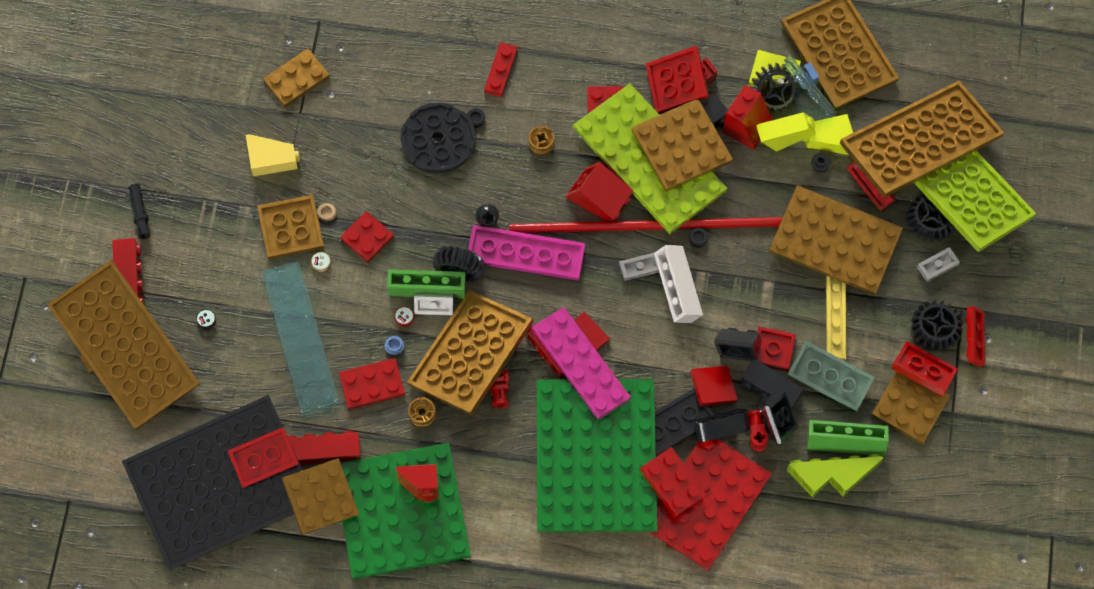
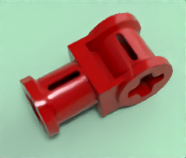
(500, 387)
(757, 431)

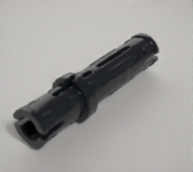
(140, 217)

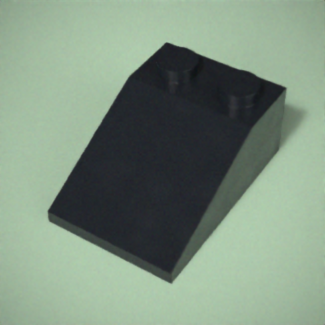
(778, 416)

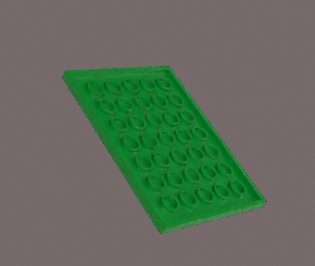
(592, 465)

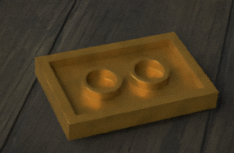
(296, 78)

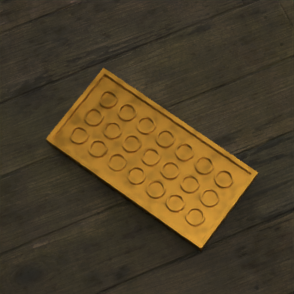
(921, 138)
(123, 344)

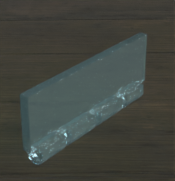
(806, 83)

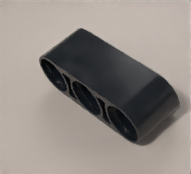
(722, 425)

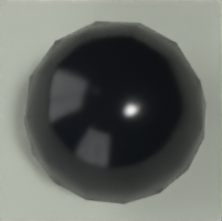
(487, 215)

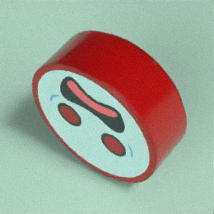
(404, 316)

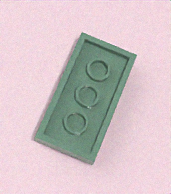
(831, 376)

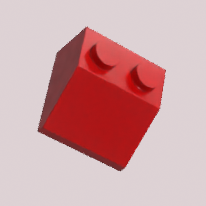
(420, 481)

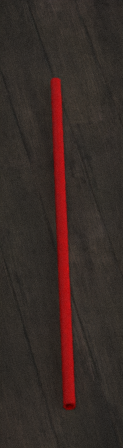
(643, 225)

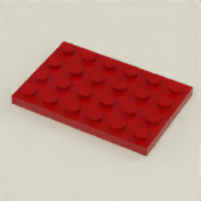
(730, 489)

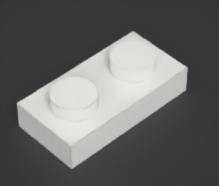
(433, 304)

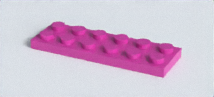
(527, 252)
(581, 363)

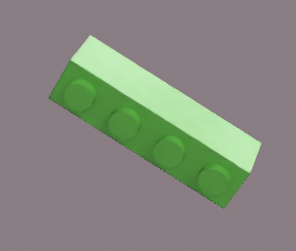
(425, 282)
(847, 437)

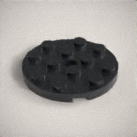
(432, 155)

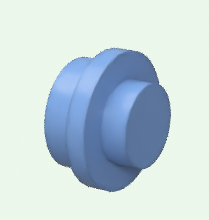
(394, 345)

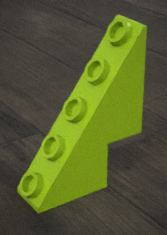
(840, 473)

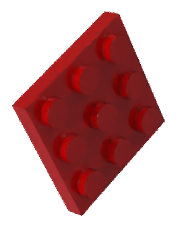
(677, 79)

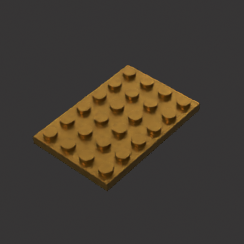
(840, 50)
(835, 240)
(470, 352)

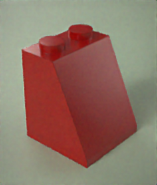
(743, 116)
(600, 192)

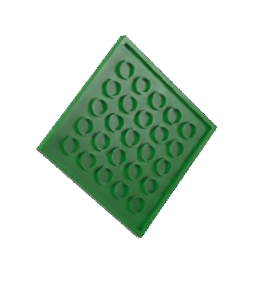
(393, 525)

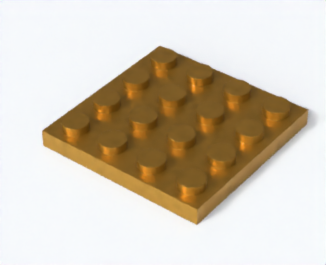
(681, 145)

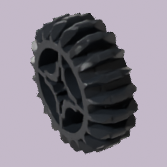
(781, 83)
(923, 227)
(459, 260)
(951, 327)

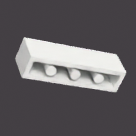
(678, 284)

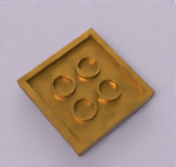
(290, 227)
(909, 407)
(320, 496)

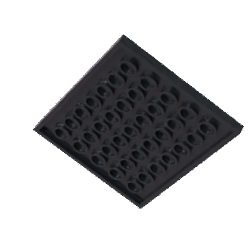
(195, 492)

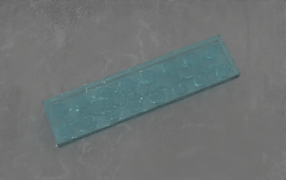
(300, 336)

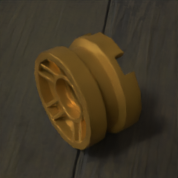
(545, 146)
(422, 404)

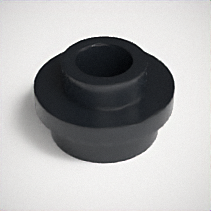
(820, 167)

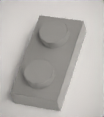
(938, 264)
(638, 267)

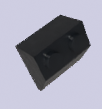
(738, 344)

